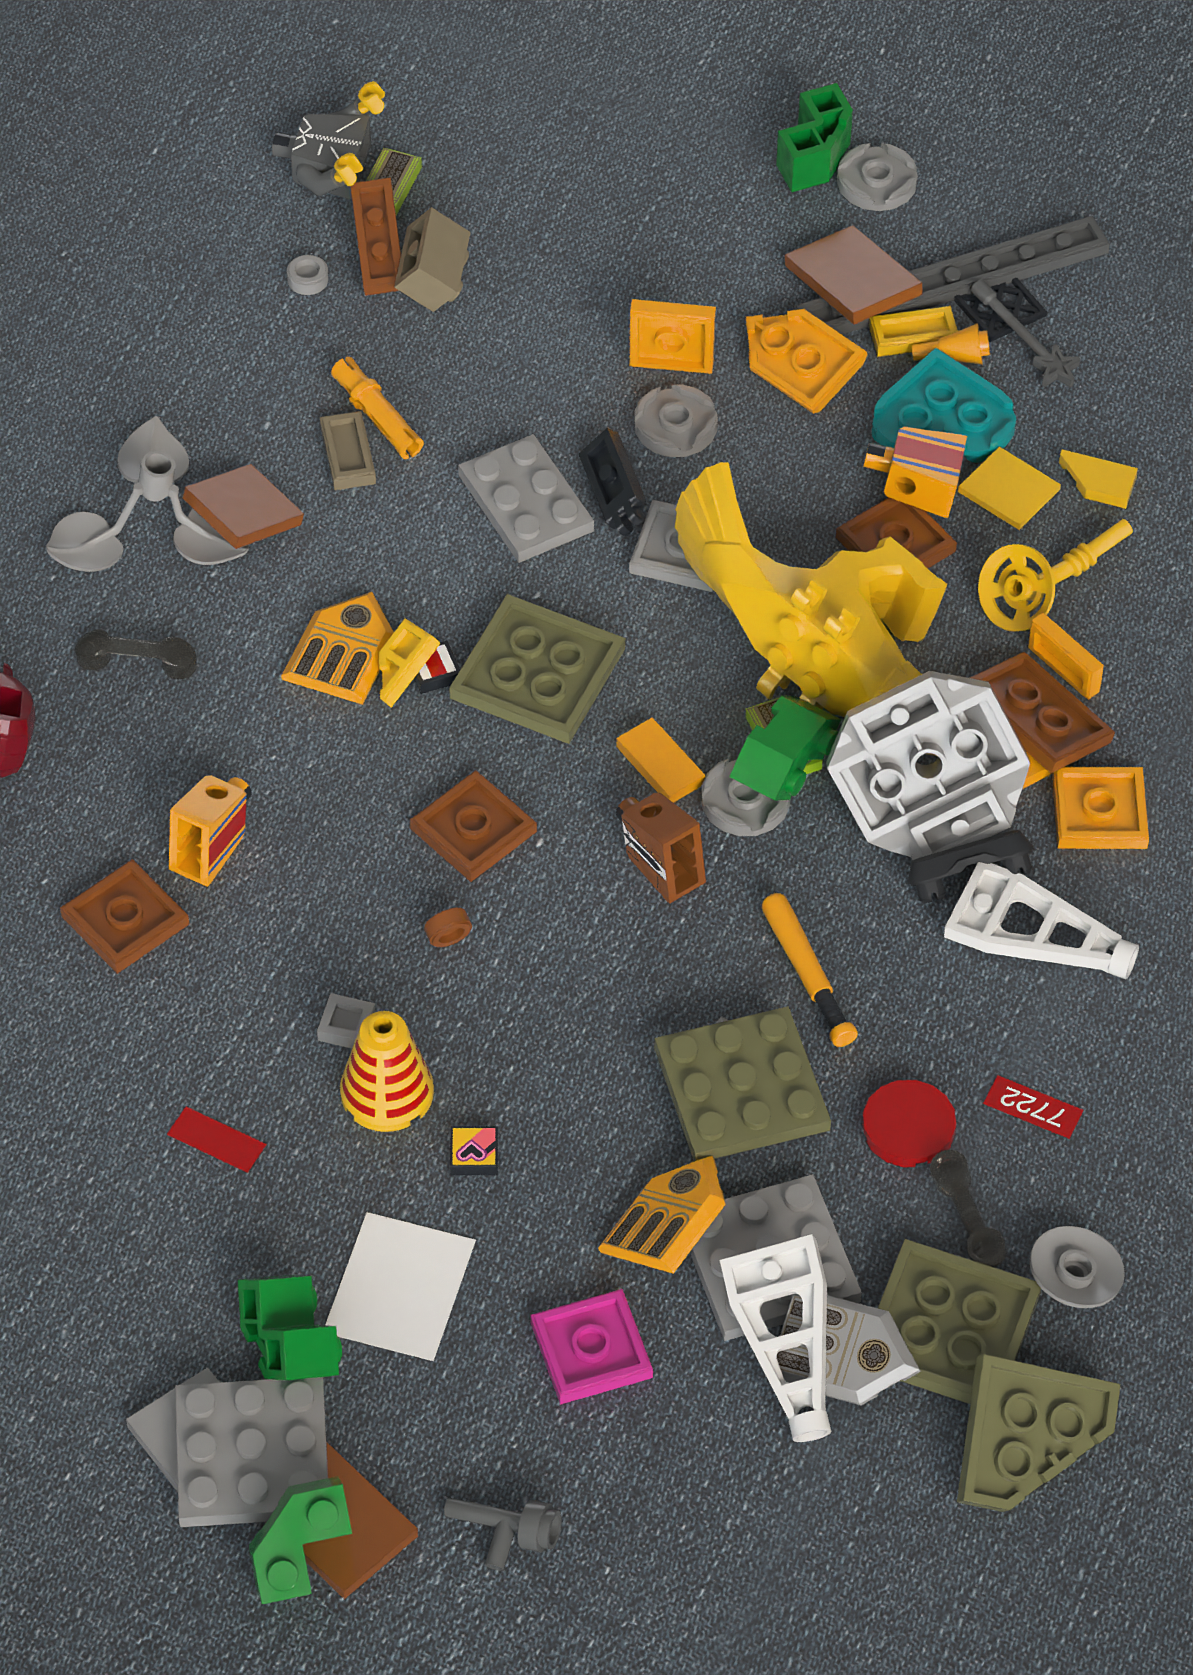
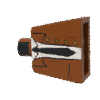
(663, 844)

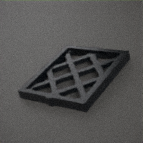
(1020, 290)

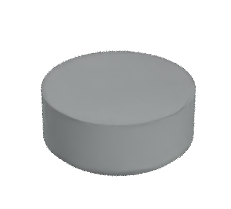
(307, 274)

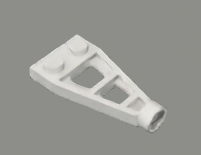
(986, 901)
(769, 1275)

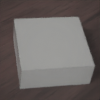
(343, 1020)

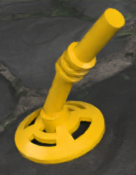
(1032, 586)

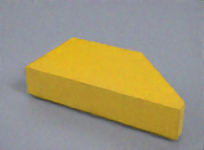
(1100, 478)
(403, 659)

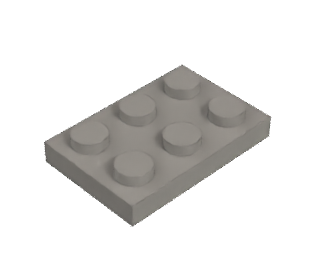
(526, 498)

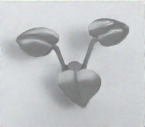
(154, 463)

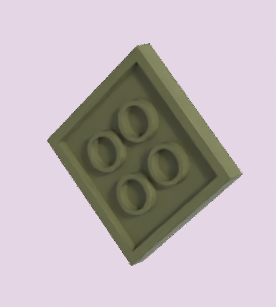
(537, 668)
(742, 1084)
(954, 1313)

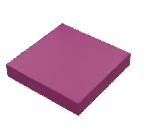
(591, 1346)

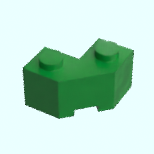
(815, 146)
(777, 755)
(280, 1319)
(302, 1516)

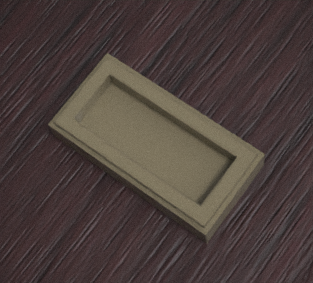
(347, 450)

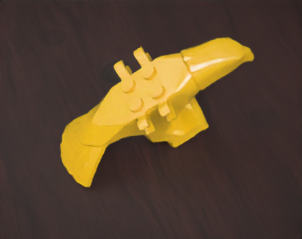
(810, 622)

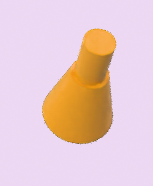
(963, 346)

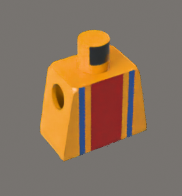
(920, 468)
(207, 827)

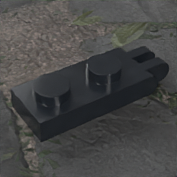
(613, 481)

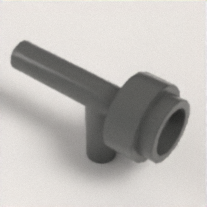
(536, 1526)

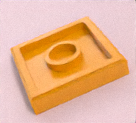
(672, 336)
(1100, 808)

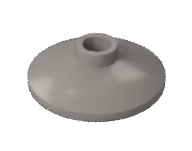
(1080, 1253)

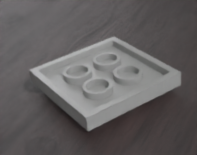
(763, 1220)
(246, 1446)

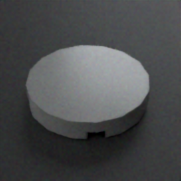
(877, 177)
(675, 421)
(738, 807)

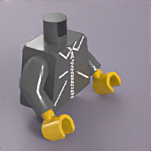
(332, 146)

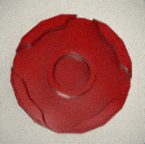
(908, 1122)

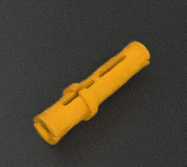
(367, 396)

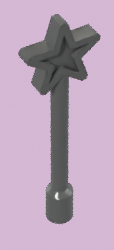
(1052, 364)

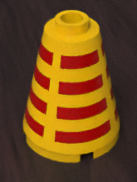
(386, 1075)

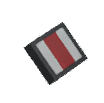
(438, 670)

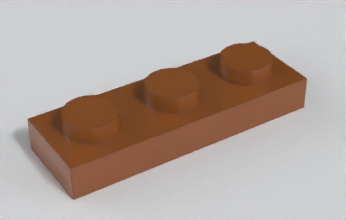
(376, 234)

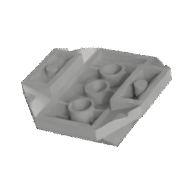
(938, 805)

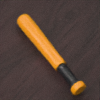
(800, 953)

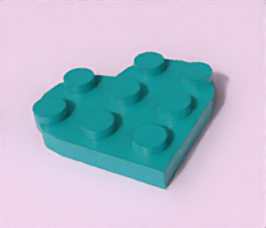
(948, 399)

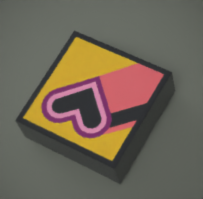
(474, 1150)

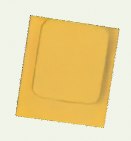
(1009, 488)

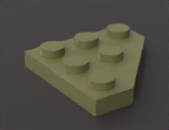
(1028, 1428)

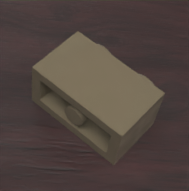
(433, 260)

